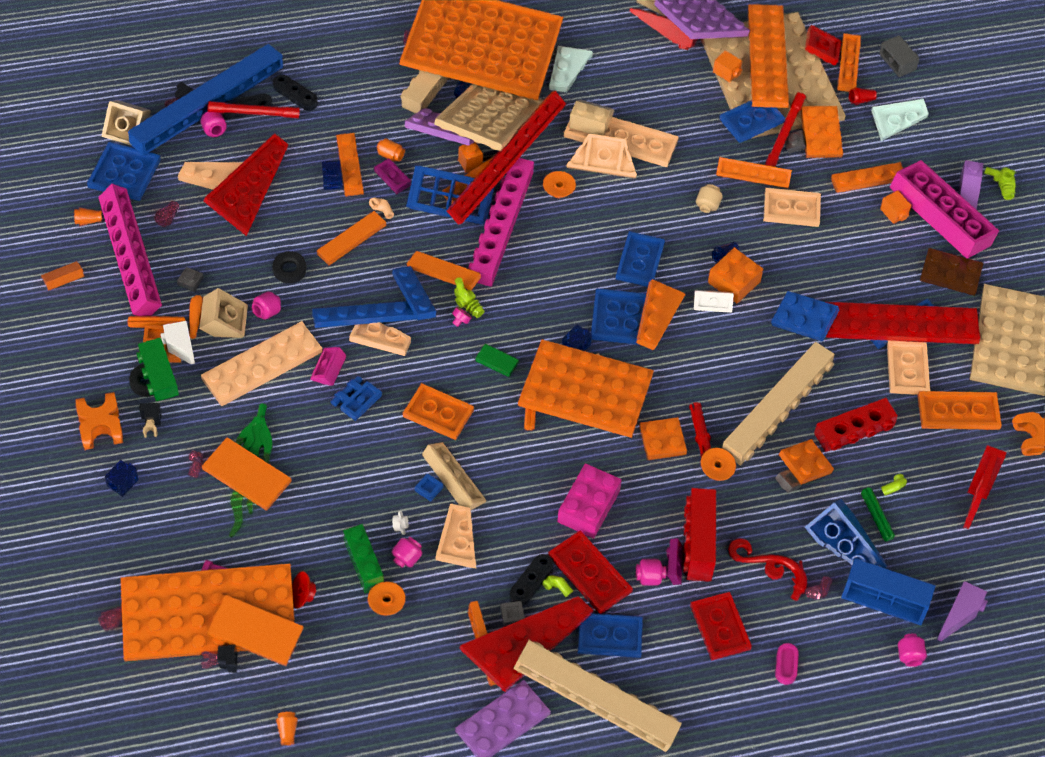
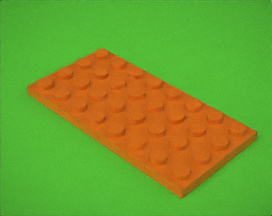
(174, 610)

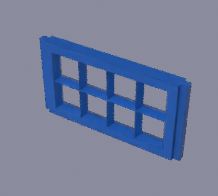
(416, 187)

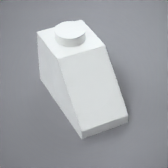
(178, 341)

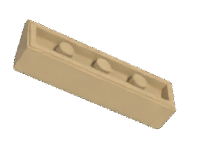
(453, 476)

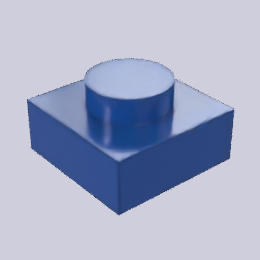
(428, 487)

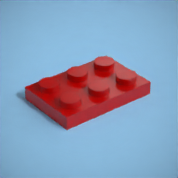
(720, 626)

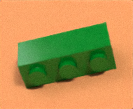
(157, 369)
(363, 557)

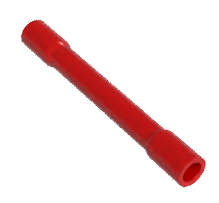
(222, 107)
(795, 107)

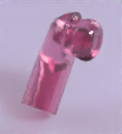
(197, 458)
(819, 591)

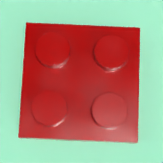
(823, 45)

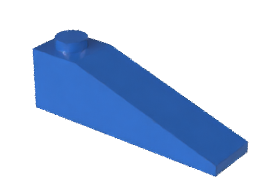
(843, 534)

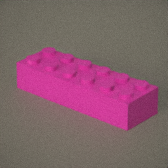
(944, 209)

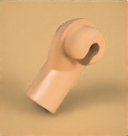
(381, 205)

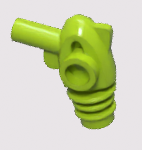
(1005, 179)
(465, 299)

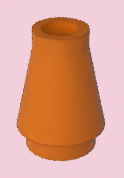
(86, 216)
(287, 726)

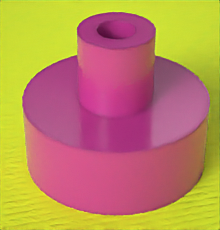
(461, 316)

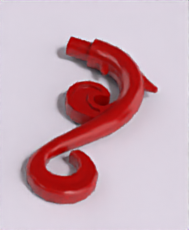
(770, 570)

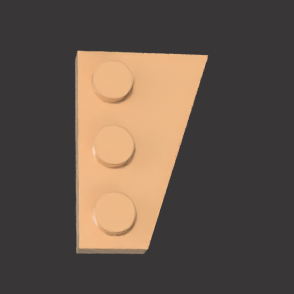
(457, 538)

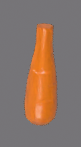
(195, 315)

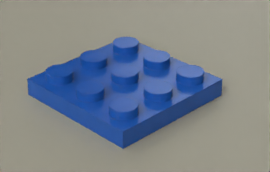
(124, 168)
(617, 316)

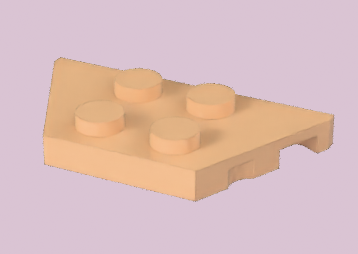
(603, 156)

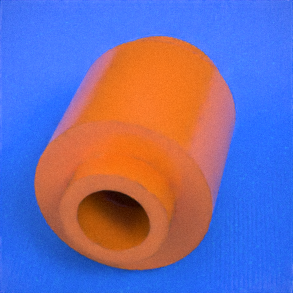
(391, 150)

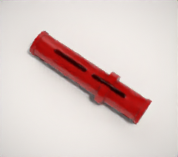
(702, 436)

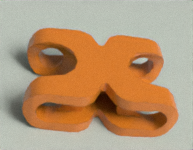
(99, 421)
(1034, 425)

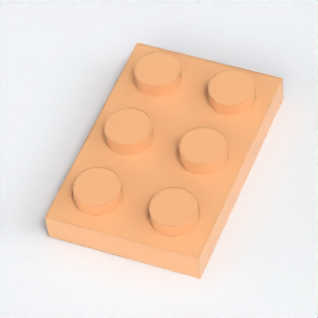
(792, 207)
(908, 367)

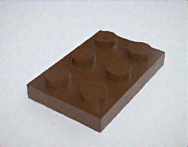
(951, 271)

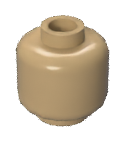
(709, 198)

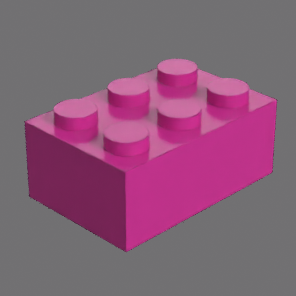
(589, 500)

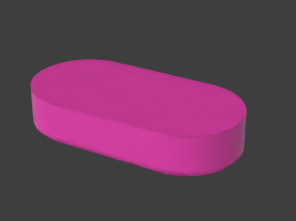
(787, 663)

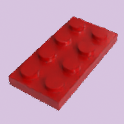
(590, 572)

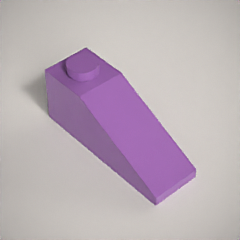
(970, 182)
(965, 608)

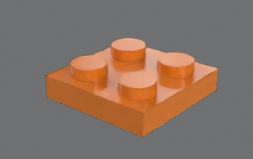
(663, 438)
(806, 461)

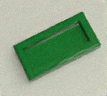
(497, 360)

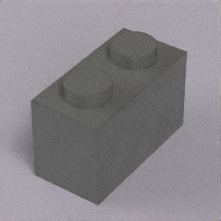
(899, 56)

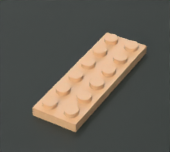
(642, 141)
(261, 363)

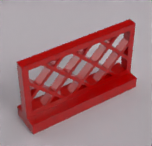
(984, 479)

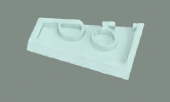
(567, 67)
(898, 116)

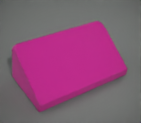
(328, 366)

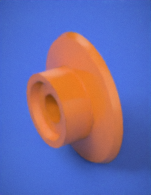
(559, 184)
(718, 457)
(385, 591)

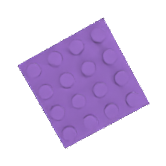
(702, 18)

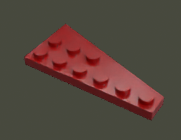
(244, 190)
(500, 650)

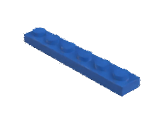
(362, 314)

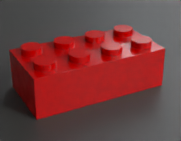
(700, 534)

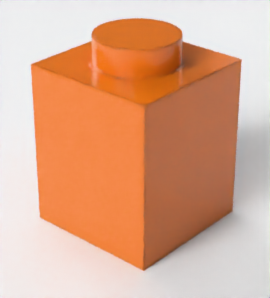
(727, 66)
(470, 157)
(895, 207)

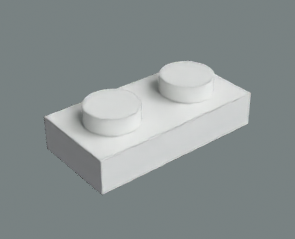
(713, 301)

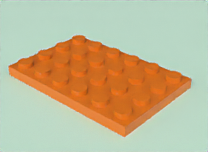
(586, 388)

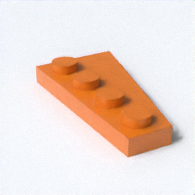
(658, 311)

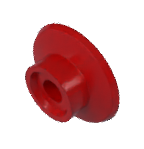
(302, 590)

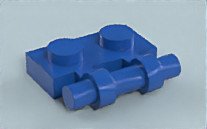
(360, 401)

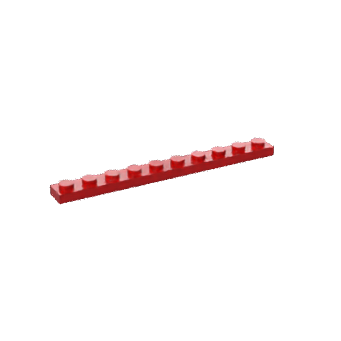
(506, 158)

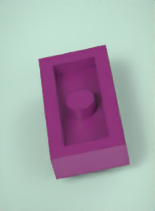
(392, 176)
(675, 563)

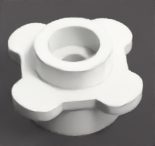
(400, 522)

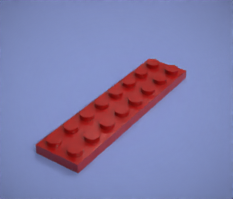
(905, 323)

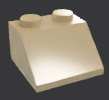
(590, 117)
(121, 118)
(223, 315)

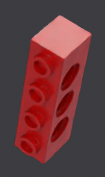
(879, 410)

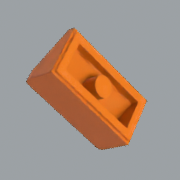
(63, 275)

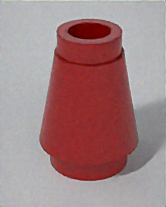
(861, 95)

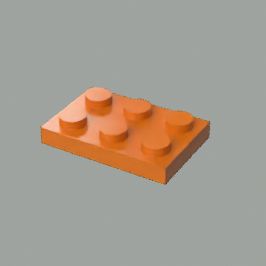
(821, 132)
(438, 411)

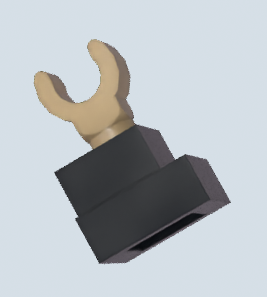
(152, 415)

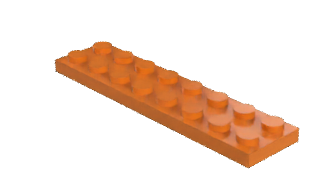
(767, 56)

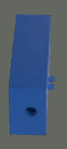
(888, 591)

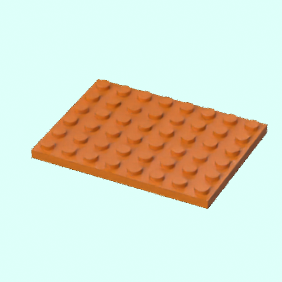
(484, 44)

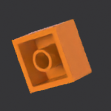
(735, 274)

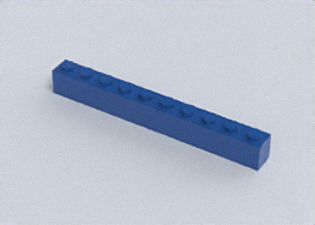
(191, 107)

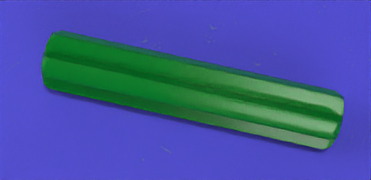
(877, 514)

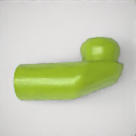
(898, 483)
(557, 582)

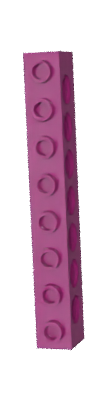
(501, 221)
(129, 251)

